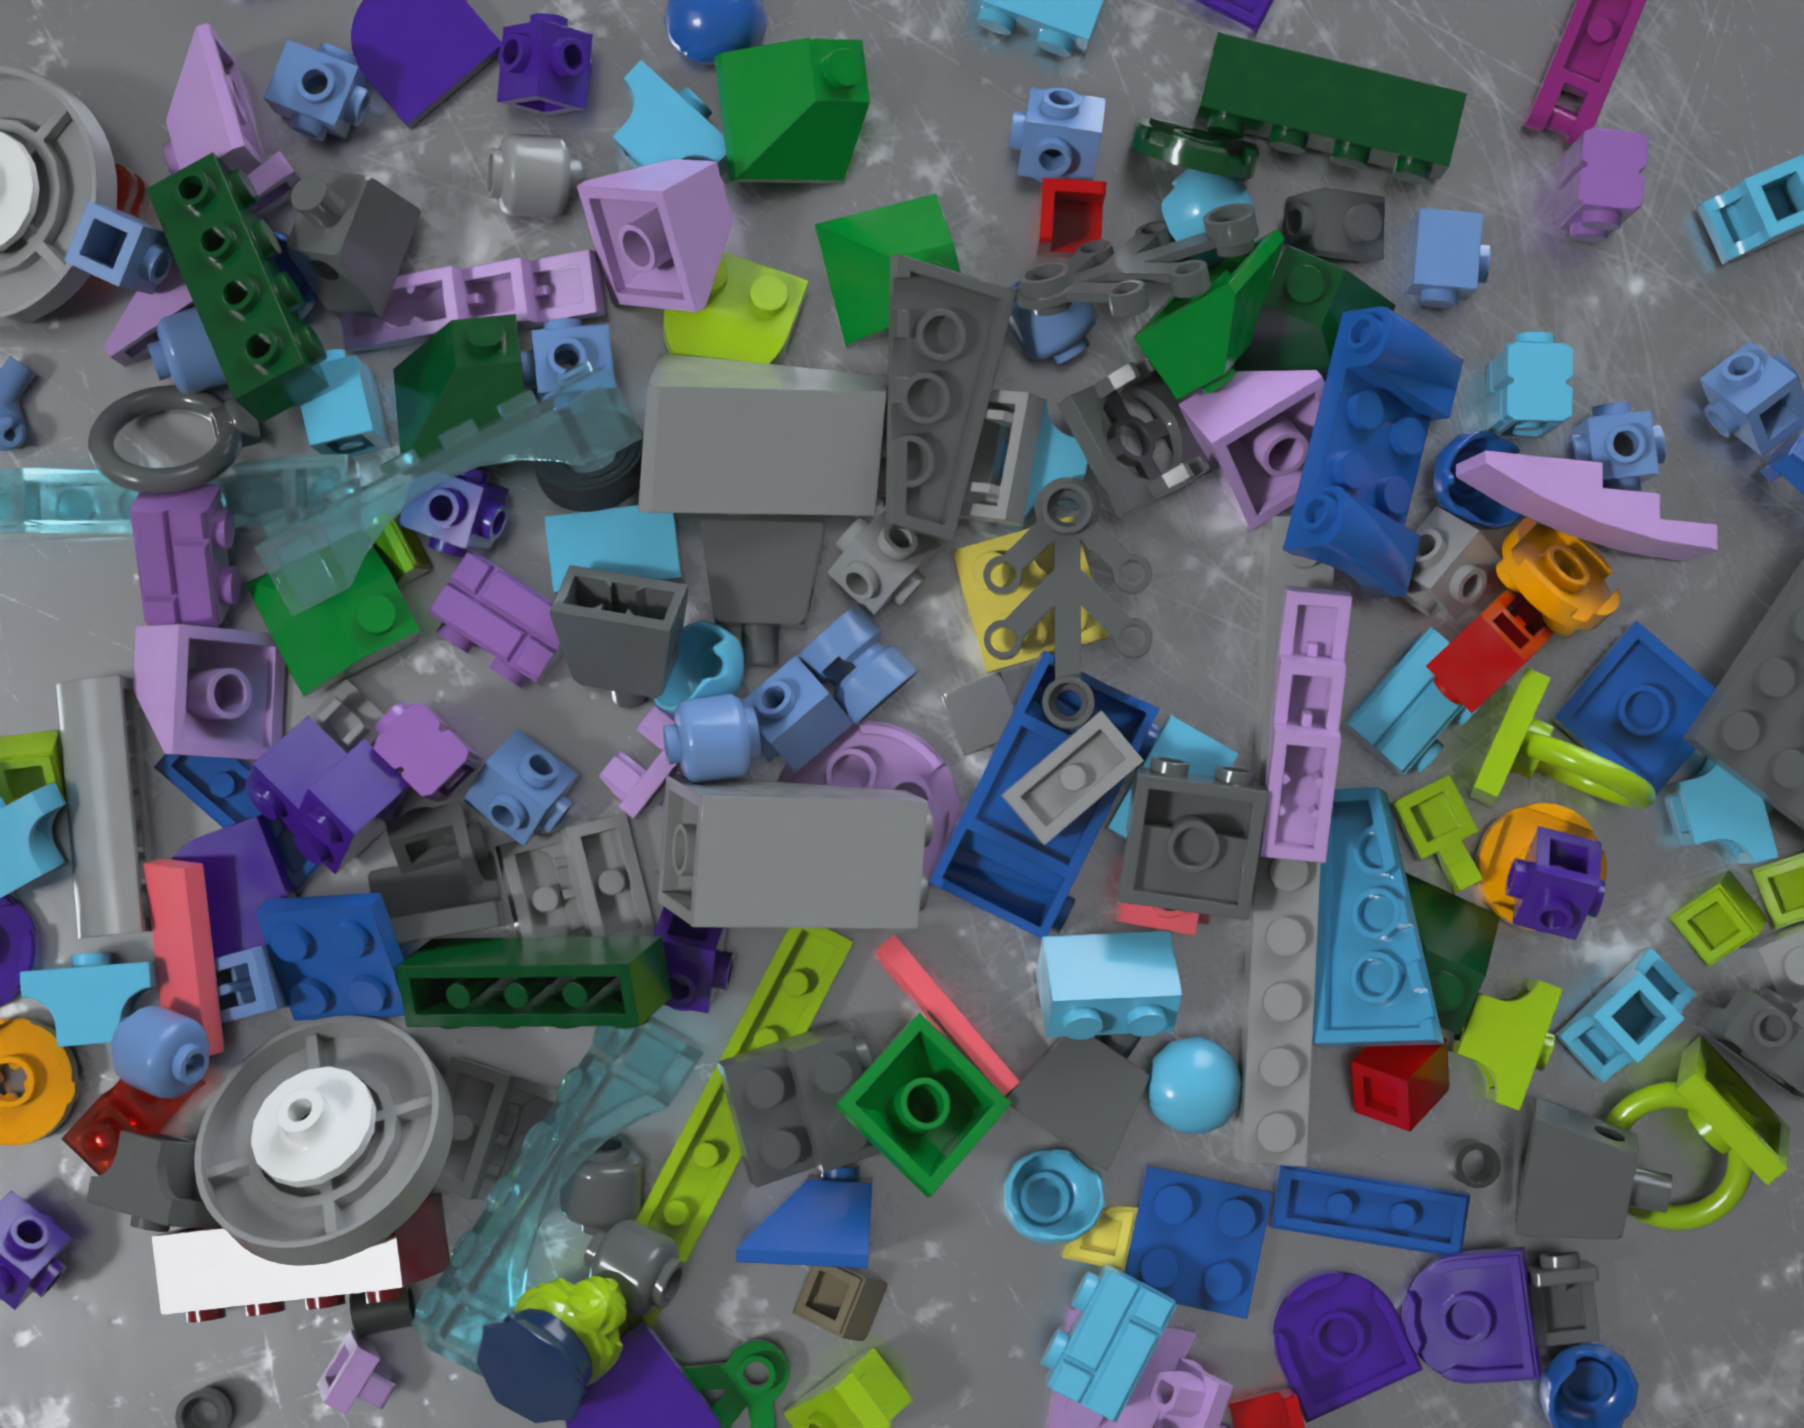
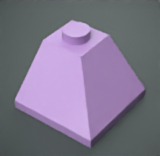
(211, 109)
(659, 232)
(1257, 436)
(210, 689)

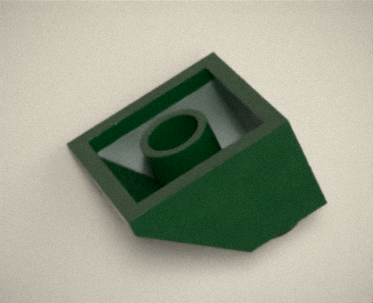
(1304, 314)
(457, 378)
(1456, 948)

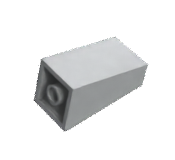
(762, 439)
(793, 855)

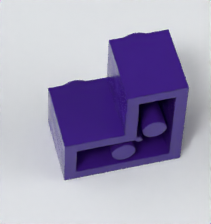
(325, 795)

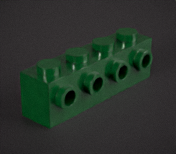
(1330, 108)
(238, 287)
(534, 982)

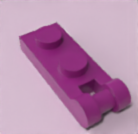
(1584, 65)

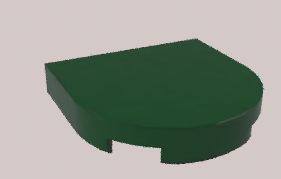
(1194, 148)

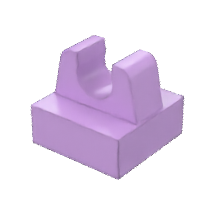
(355, 1375)

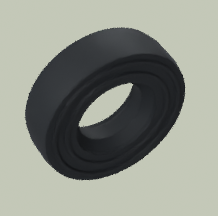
(592, 489)

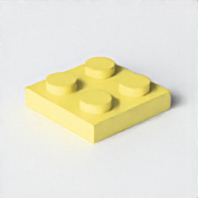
(988, 607)

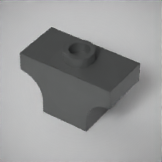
(153, 1183)

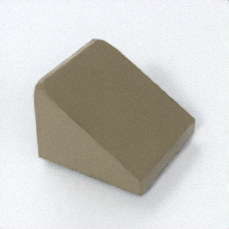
(840, 1300)

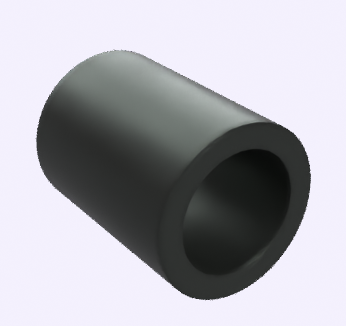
(1491, 1163)
(381, 1316)

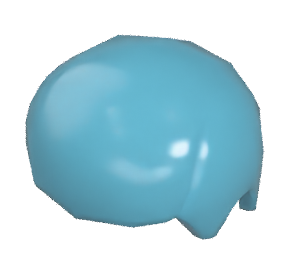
(1193, 197)
(706, 665)
(1194, 1085)
(1052, 1197)

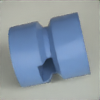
(857, 663)

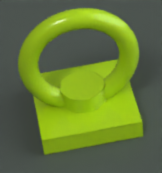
(1527, 746)
(1727, 1117)

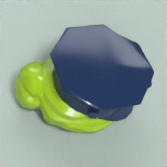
(553, 1347)

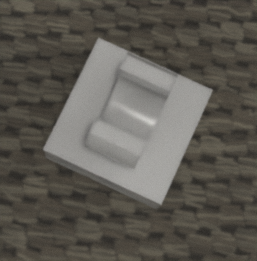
(348, 716)

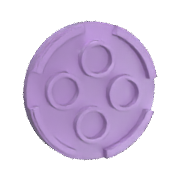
(892, 759)

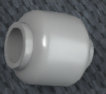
(532, 175)

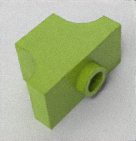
(1509, 1039)
(855, 1396)

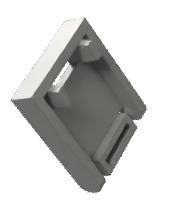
(1006, 502)

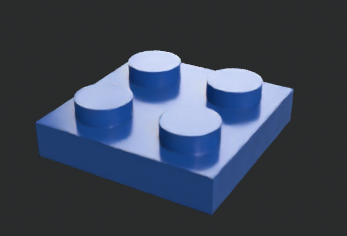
(1637, 706)
(333, 955)
(1199, 1239)

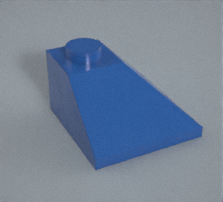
(815, 1224)

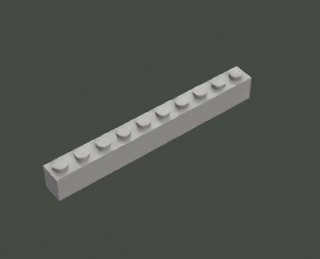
(1281, 923)

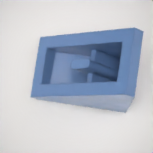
(248, 984)

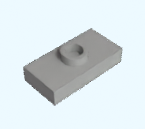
(1072, 777)

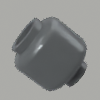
(605, 1188)
(640, 1261)

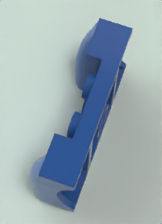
(1368, 449)
(991, 852)

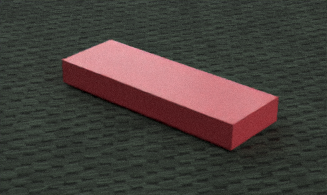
(184, 944)
(942, 1013)

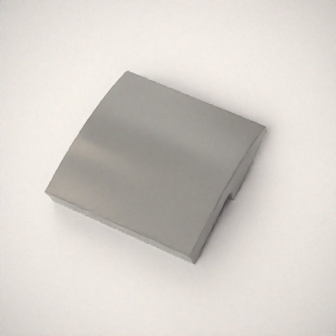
(577, 882)
(490, 1124)

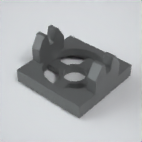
(1122, 487)

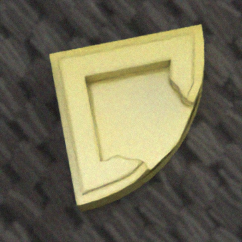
(1108, 1240)

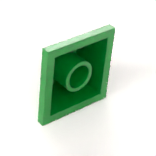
(792, 109)
(858, 259)
(1203, 335)
(340, 632)
(923, 1105)

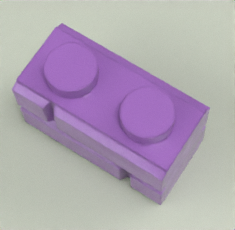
(1600, 183)
(184, 557)
(500, 616)
(425, 750)

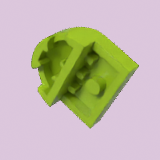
(744, 318)

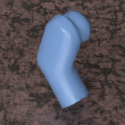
(13, 382)

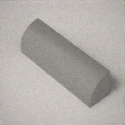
(104, 805)

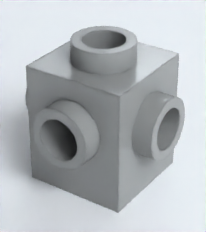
(1450, 565)
(876, 568)

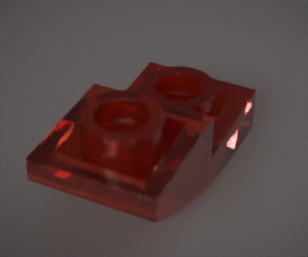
(125, 1109)

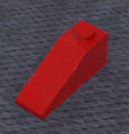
(1489, 650)

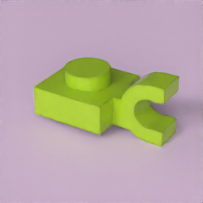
(1437, 823)

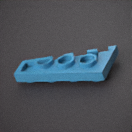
(1369, 947)

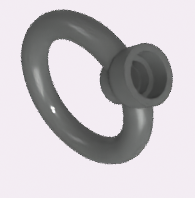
(230, 423)

